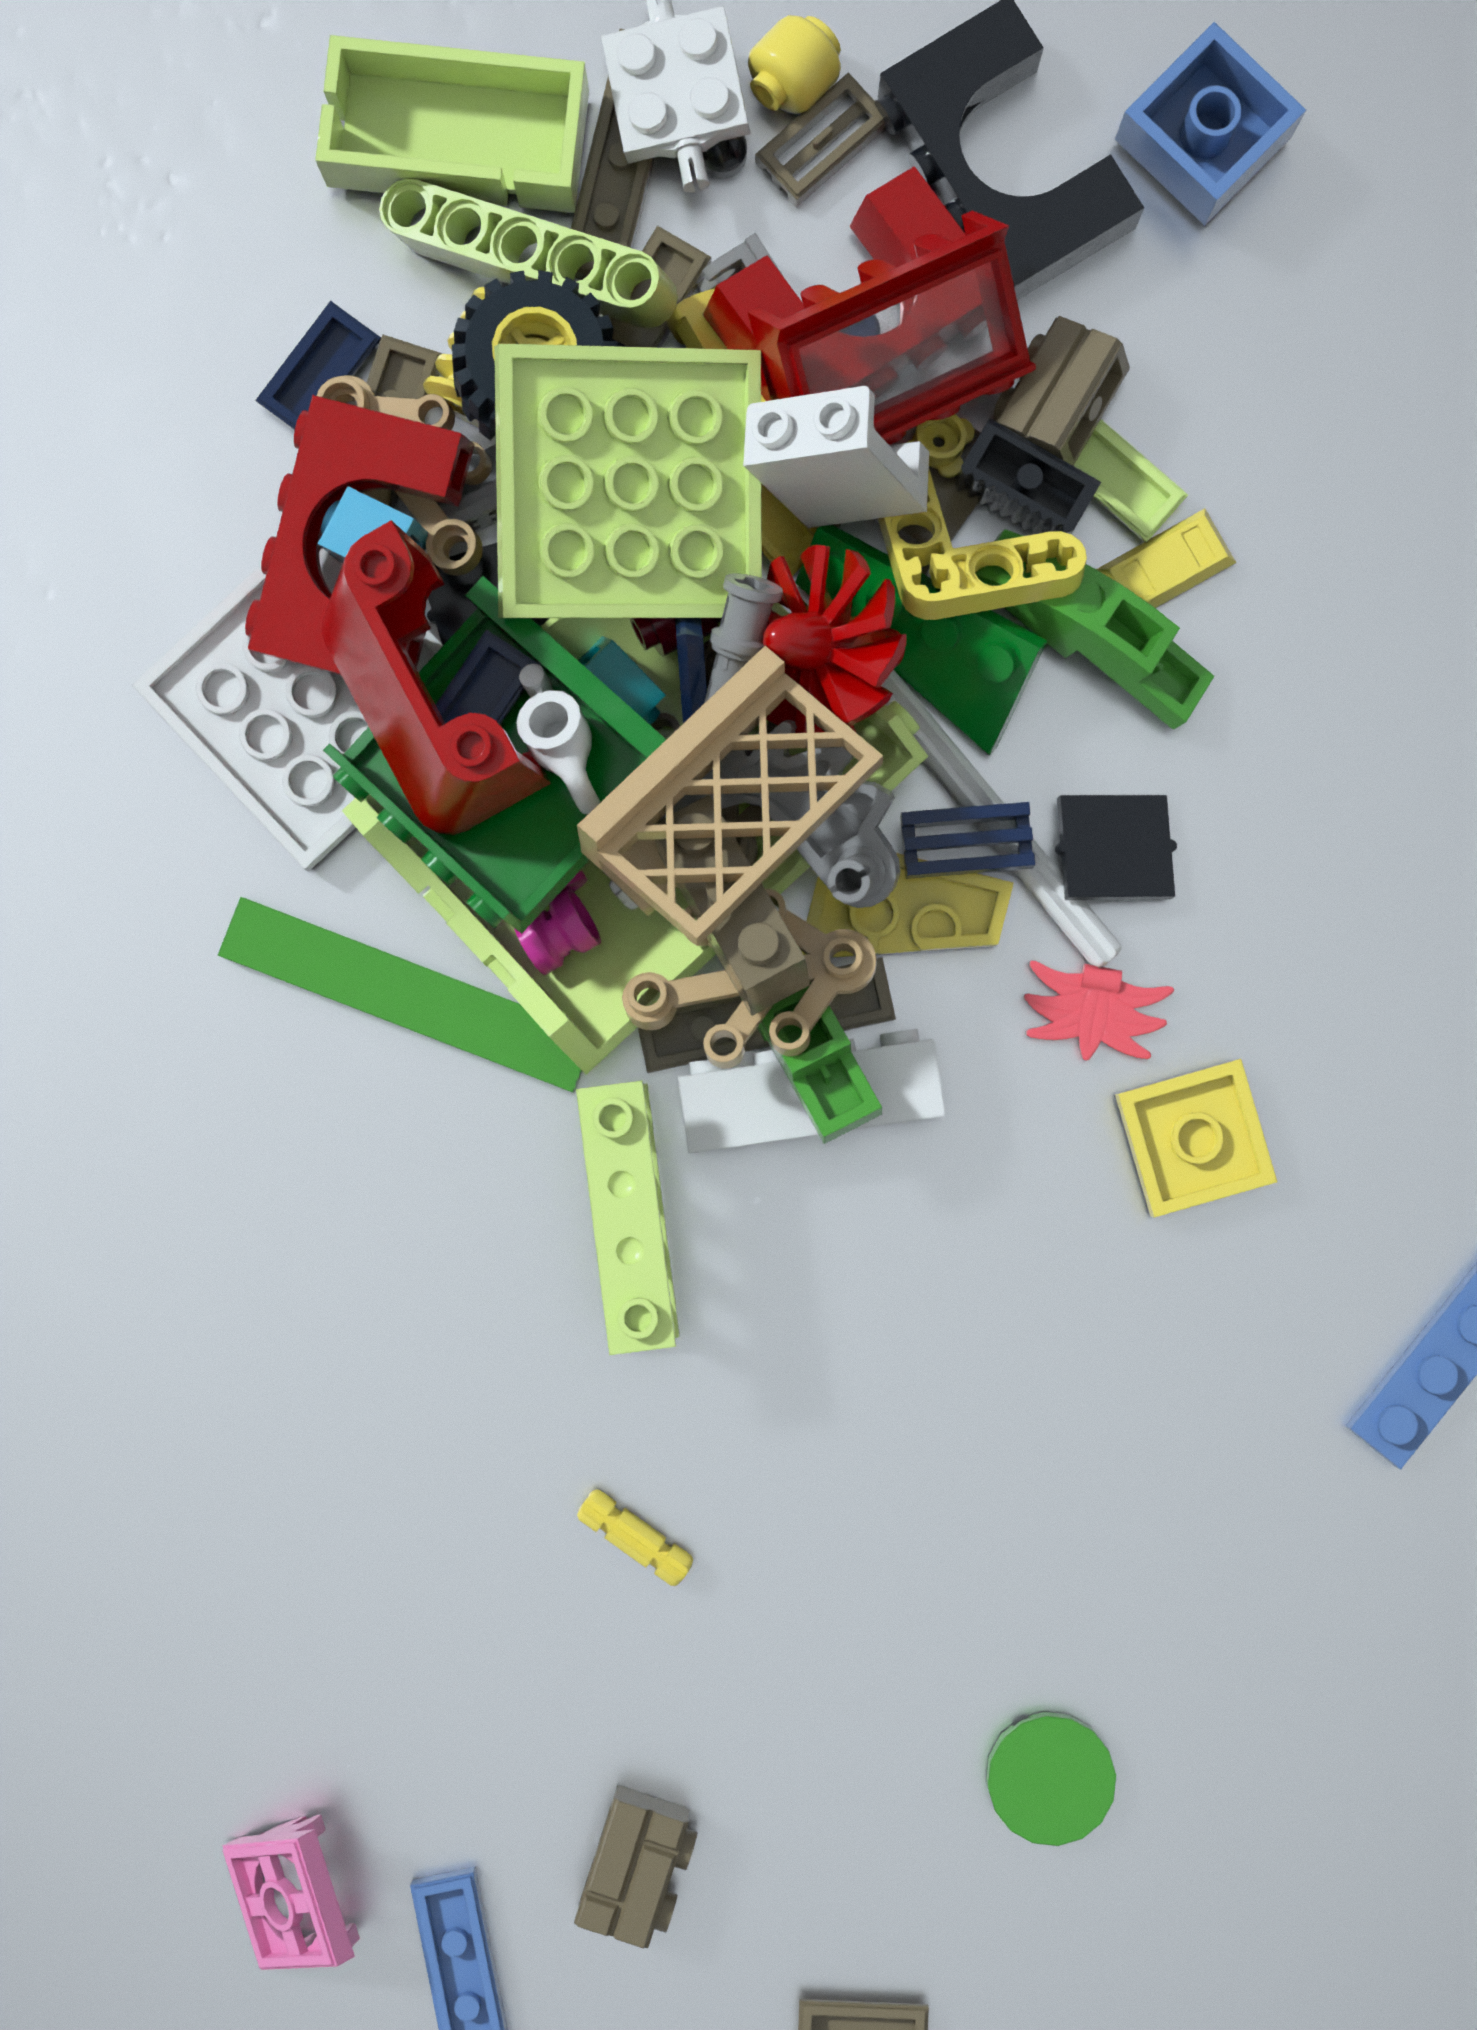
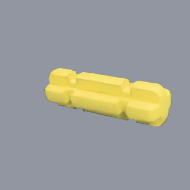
(635, 1537)

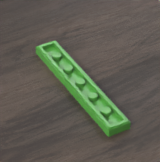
(395, 991)

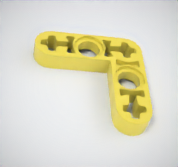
(955, 568)

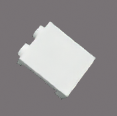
(830, 461)

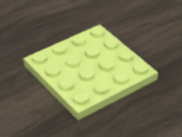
(623, 480)

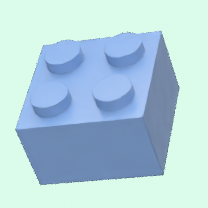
(1209, 123)

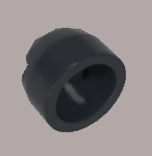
(723, 169)

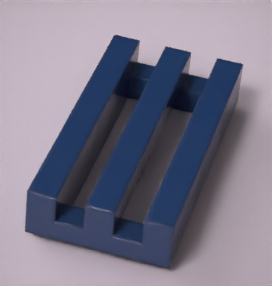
(966, 815)

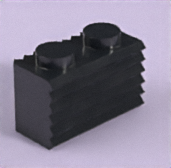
(1025, 481)

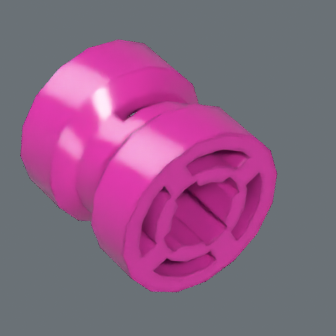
(559, 931)

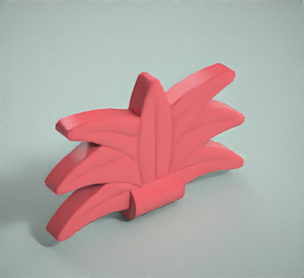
(1095, 1009)

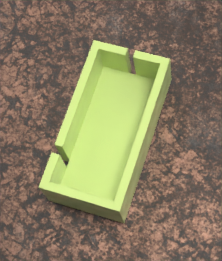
(453, 121)

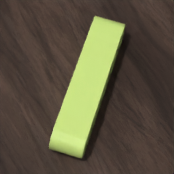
(507, 233)

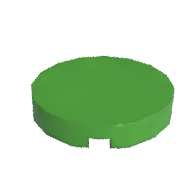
(1051, 1779)

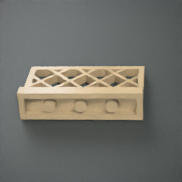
(678, 771)

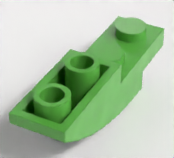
(1118, 636)
(825, 1073)

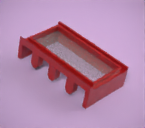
(909, 332)

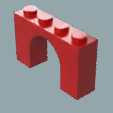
(885, 226)
(340, 449)

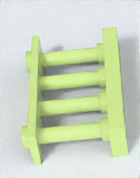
(628, 1217)

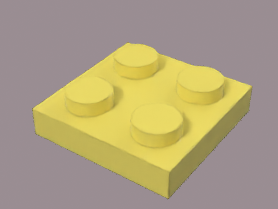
(1196, 1138)

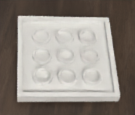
(264, 721)

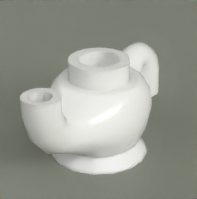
(557, 735)

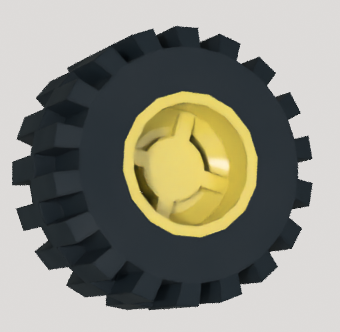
(518, 314)

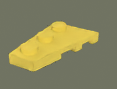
(921, 913)

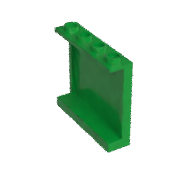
(533, 847)

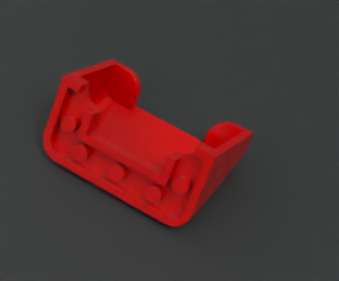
(447, 771)

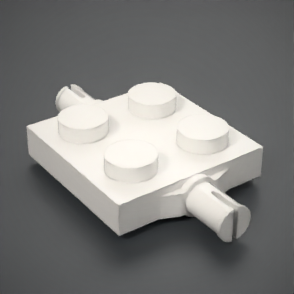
(676, 87)

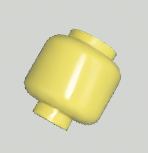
(794, 64)

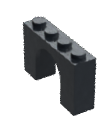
(932, 98)

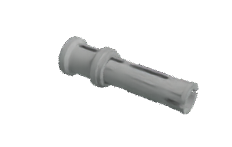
(741, 625)

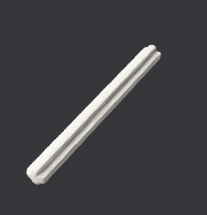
(971, 789)

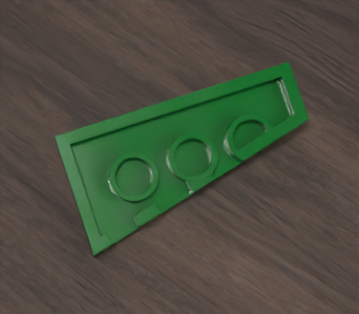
(962, 664)

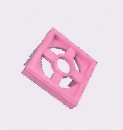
(274, 1938)

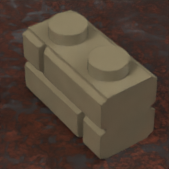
(1067, 391)
(634, 1866)

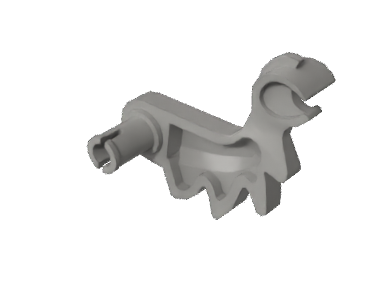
(848, 846)

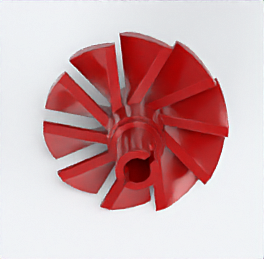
(827, 649)

